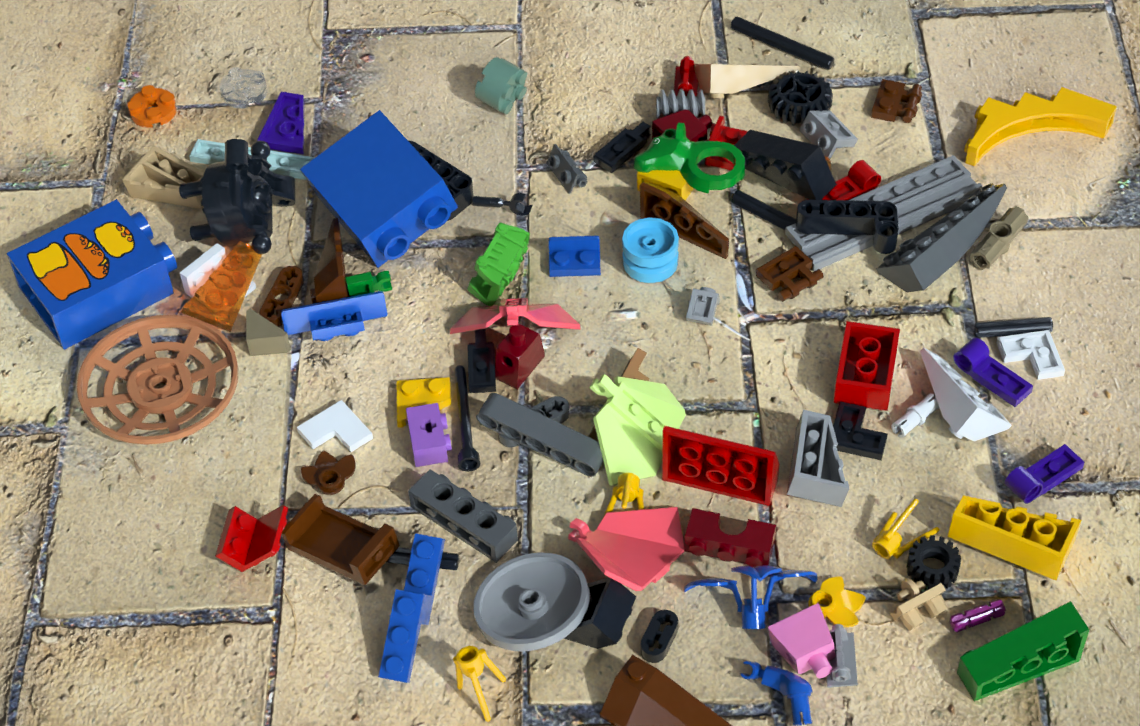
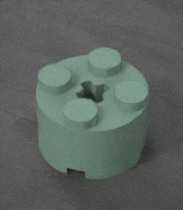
(501, 84)

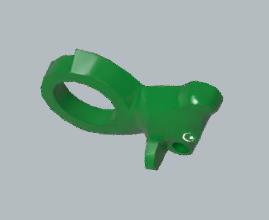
(677, 152)

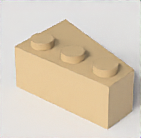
(159, 178)

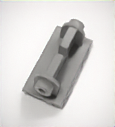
(844, 663)

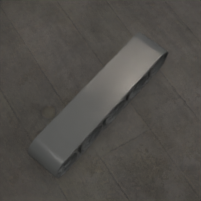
(541, 434)

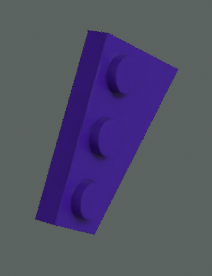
(286, 124)

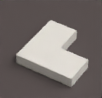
(1035, 346)
(337, 422)

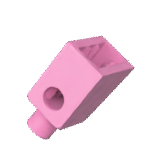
(804, 641)

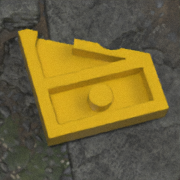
(421, 392)

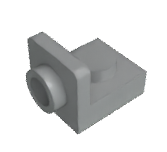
(703, 306)

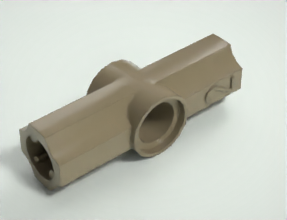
(999, 238)

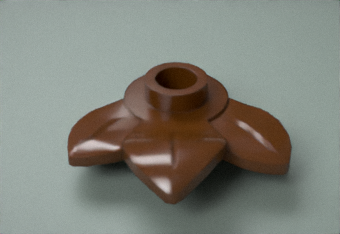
(329, 470)

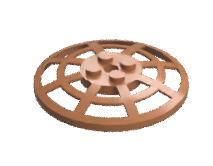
(154, 371)

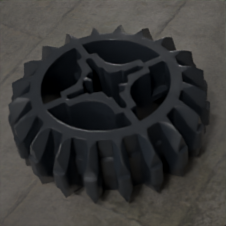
(797, 94)

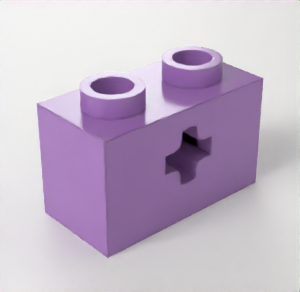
(427, 434)

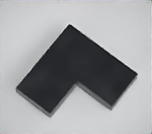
(854, 438)

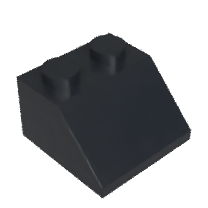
(606, 614)

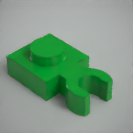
(366, 283)

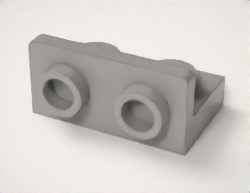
(827, 131)

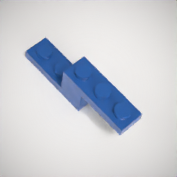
(411, 608)

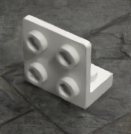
(199, 271)

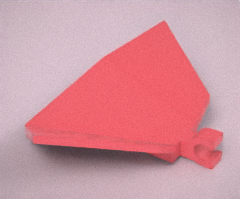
(542, 314)
(633, 544)

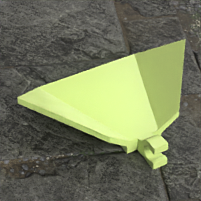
(633, 425)

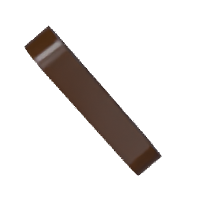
(279, 287)

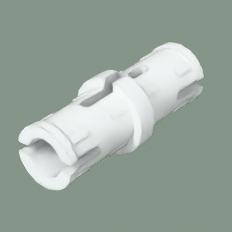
(915, 415)

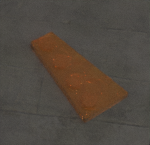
(225, 290)

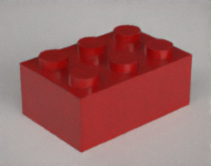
(866, 365)

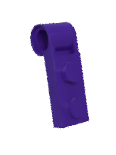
(976, 362)
(1044, 474)

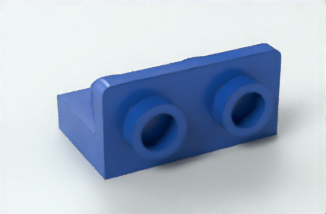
(574, 256)

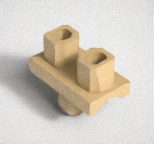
(930, 599)

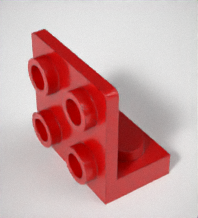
(250, 540)

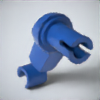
(789, 685)

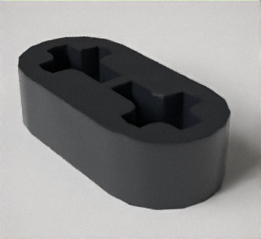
(653, 633)

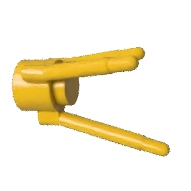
(627, 491)
(889, 540)
(471, 663)

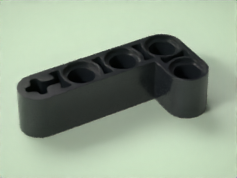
(457, 182)
(851, 218)

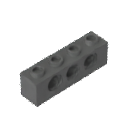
(446, 504)

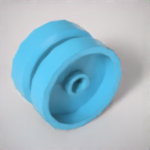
(650, 250)

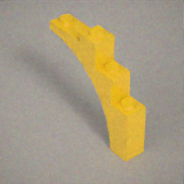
(1031, 114)

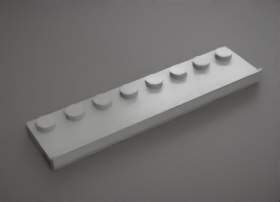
(917, 198)

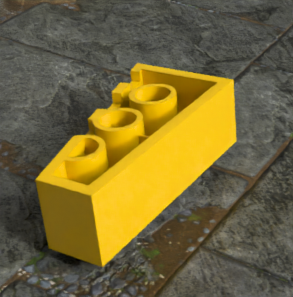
(1015, 535)

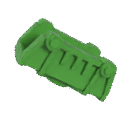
(499, 263)

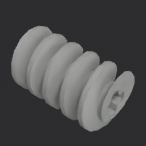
(674, 103)

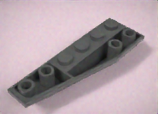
(942, 244)

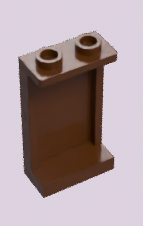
(339, 541)

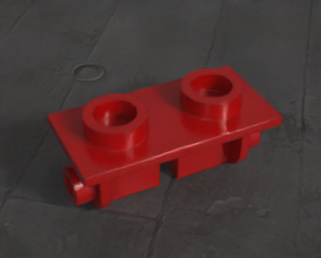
(685, 77)

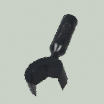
(514, 205)

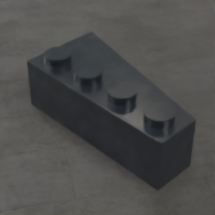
(787, 163)

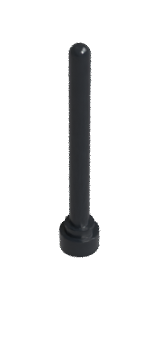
(468, 457)

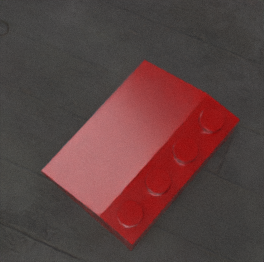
(719, 466)

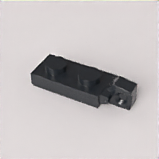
(622, 147)
(481, 364)

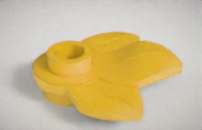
(840, 602)

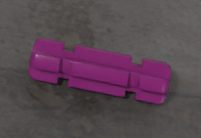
(977, 615)

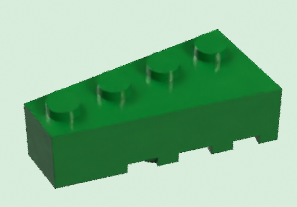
(1025, 653)

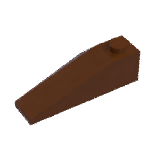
(689, 223)
(330, 272)
(650, 698)

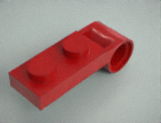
(859, 181)

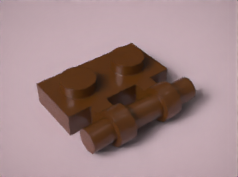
(889, 99)
(785, 268)

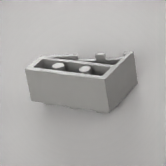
(815, 462)

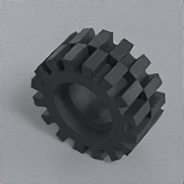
(937, 550)

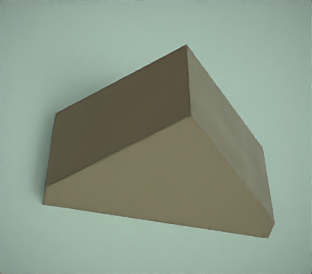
(264, 336)

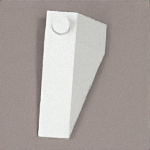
(960, 402)

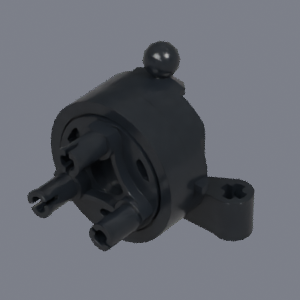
(240, 196)

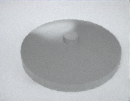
(531, 601)

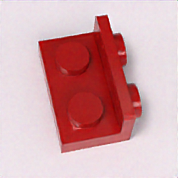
(723, 134)

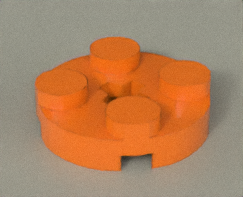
(149, 97)

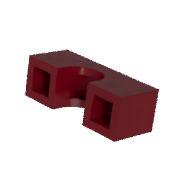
(750, 547)

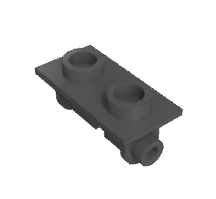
(565, 169)

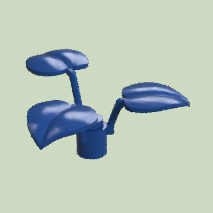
(753, 610)

